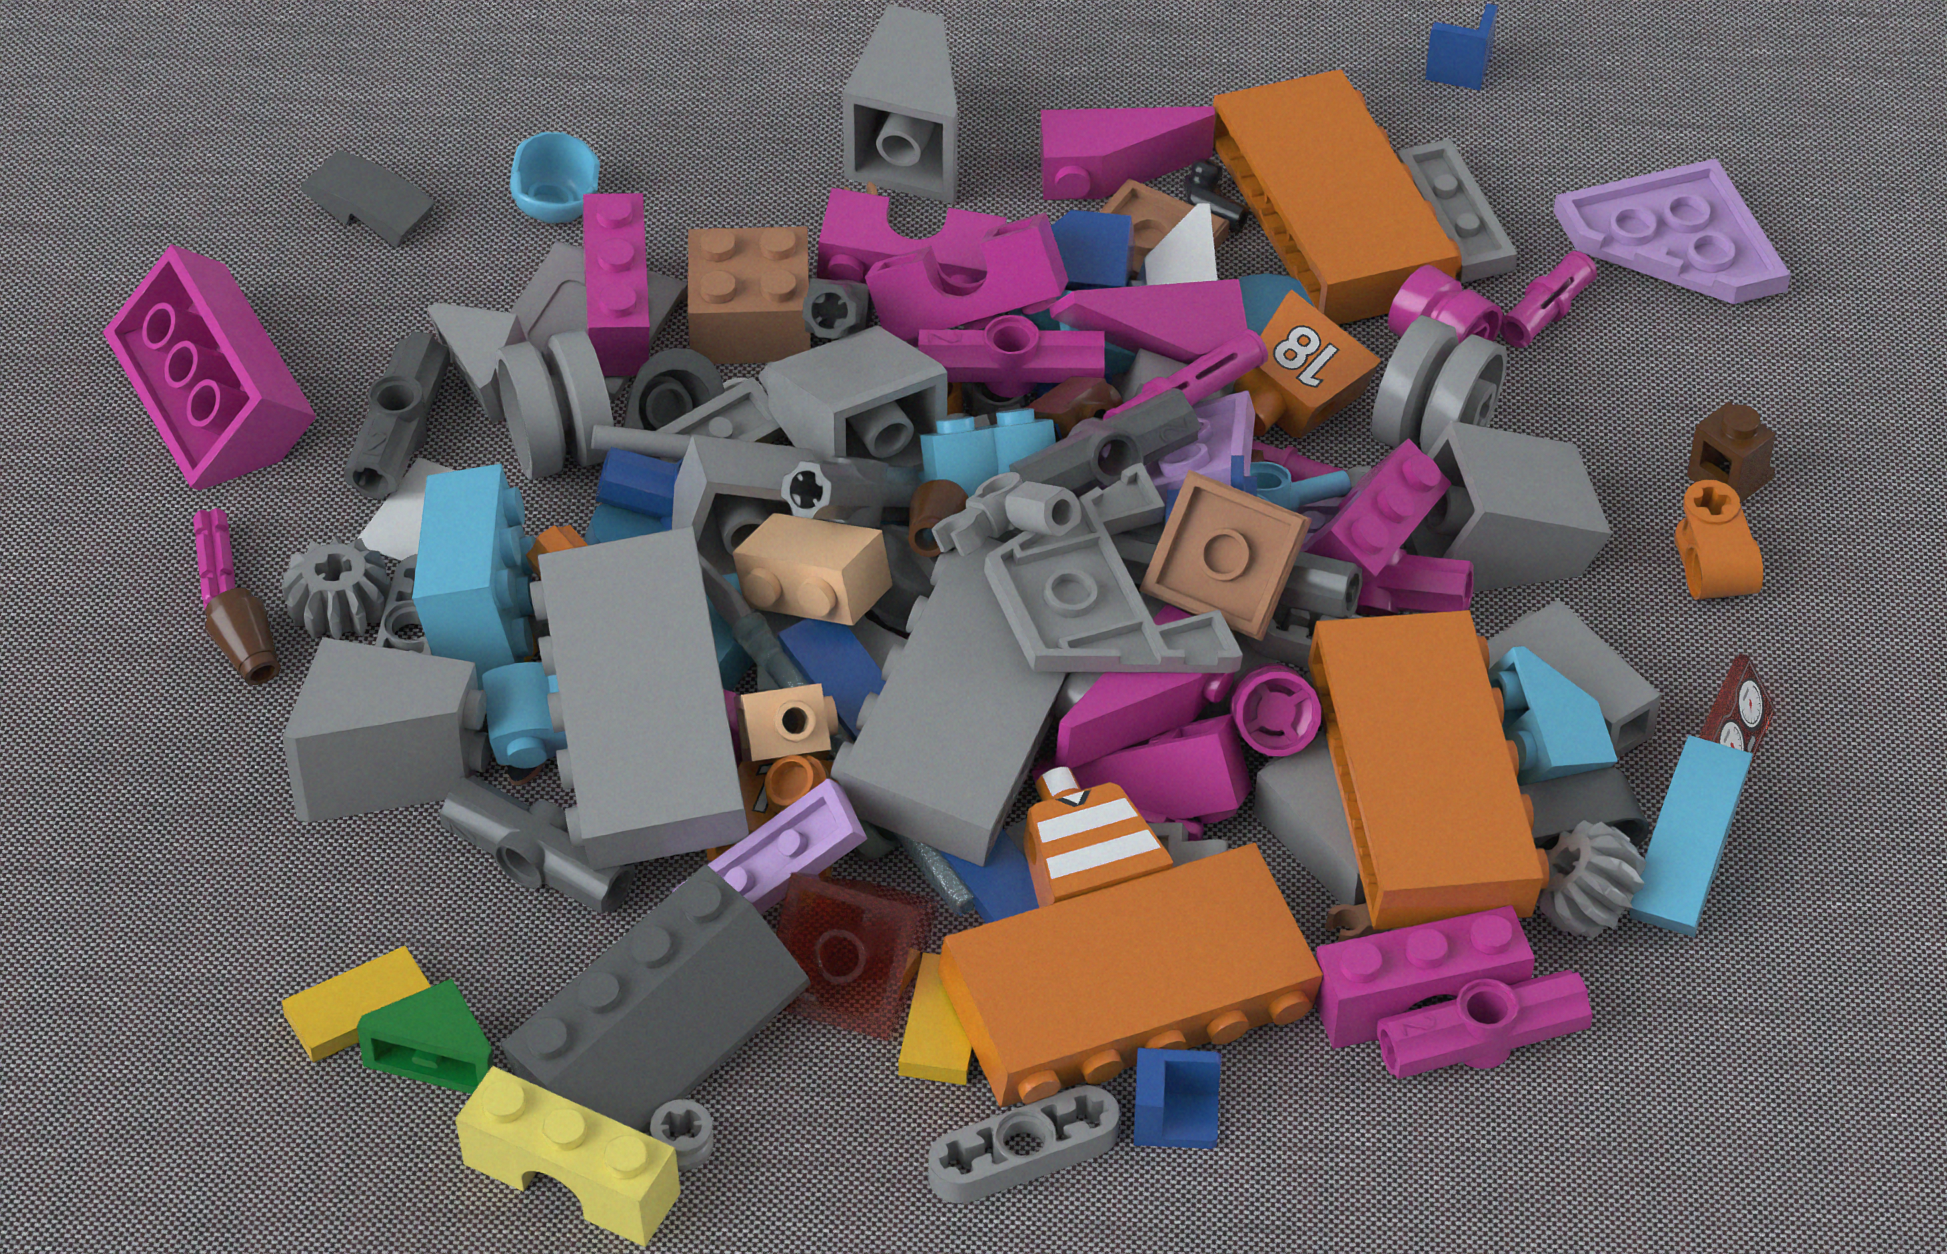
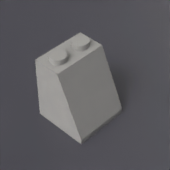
(903, 109)
(859, 398)
(1512, 509)
(382, 730)

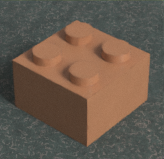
(747, 293)

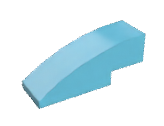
(1690, 835)

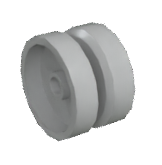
(1436, 382)
(553, 402)

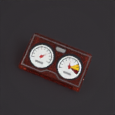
(1740, 710)

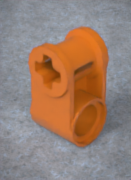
(1717, 543)

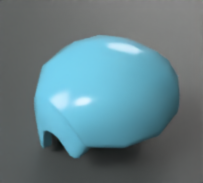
(552, 176)

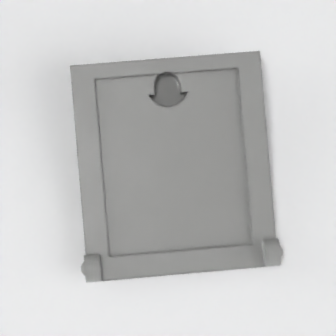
(557, 303)

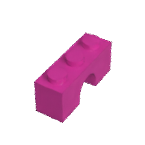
(859, 235)
(1021, 273)
(616, 281)
(1381, 511)
(1400, 967)

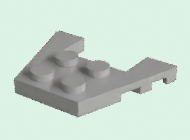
(1080, 606)

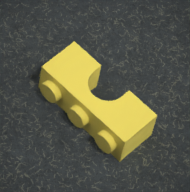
(614, 1170)

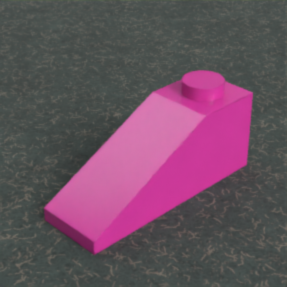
(1100, 149)
(1165, 319)
(1135, 707)
(1176, 773)

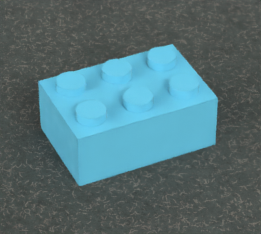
(474, 569)

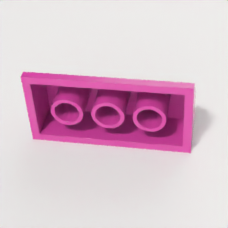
(207, 370)

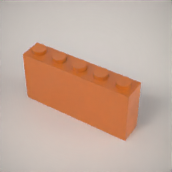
(1330, 192)
(1425, 768)
(1128, 968)

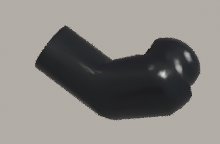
(1203, 187)

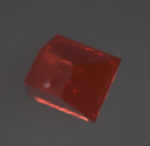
(856, 947)

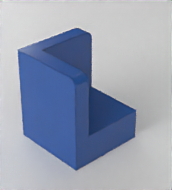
(1460, 53)
(1177, 1098)

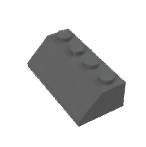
(660, 1005)

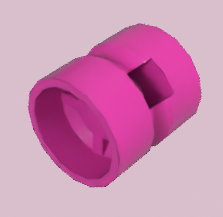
(1443, 299)
(1275, 709)

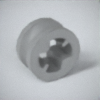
(679, 1117)

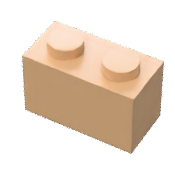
(813, 568)

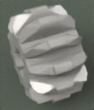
(336, 588)
(1590, 879)

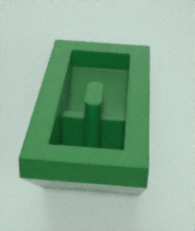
(427, 1039)

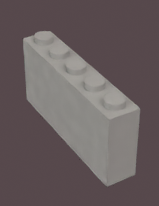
(638, 699)
(954, 720)

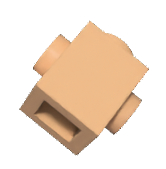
(761, 724)

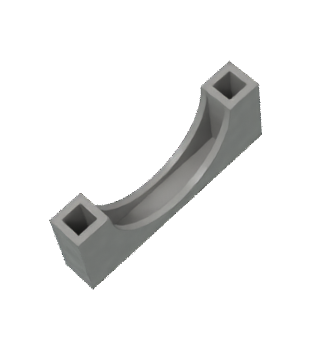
(1300, 792)

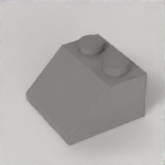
(729, 491)

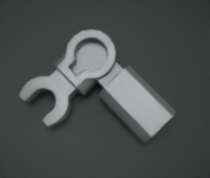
(1005, 505)

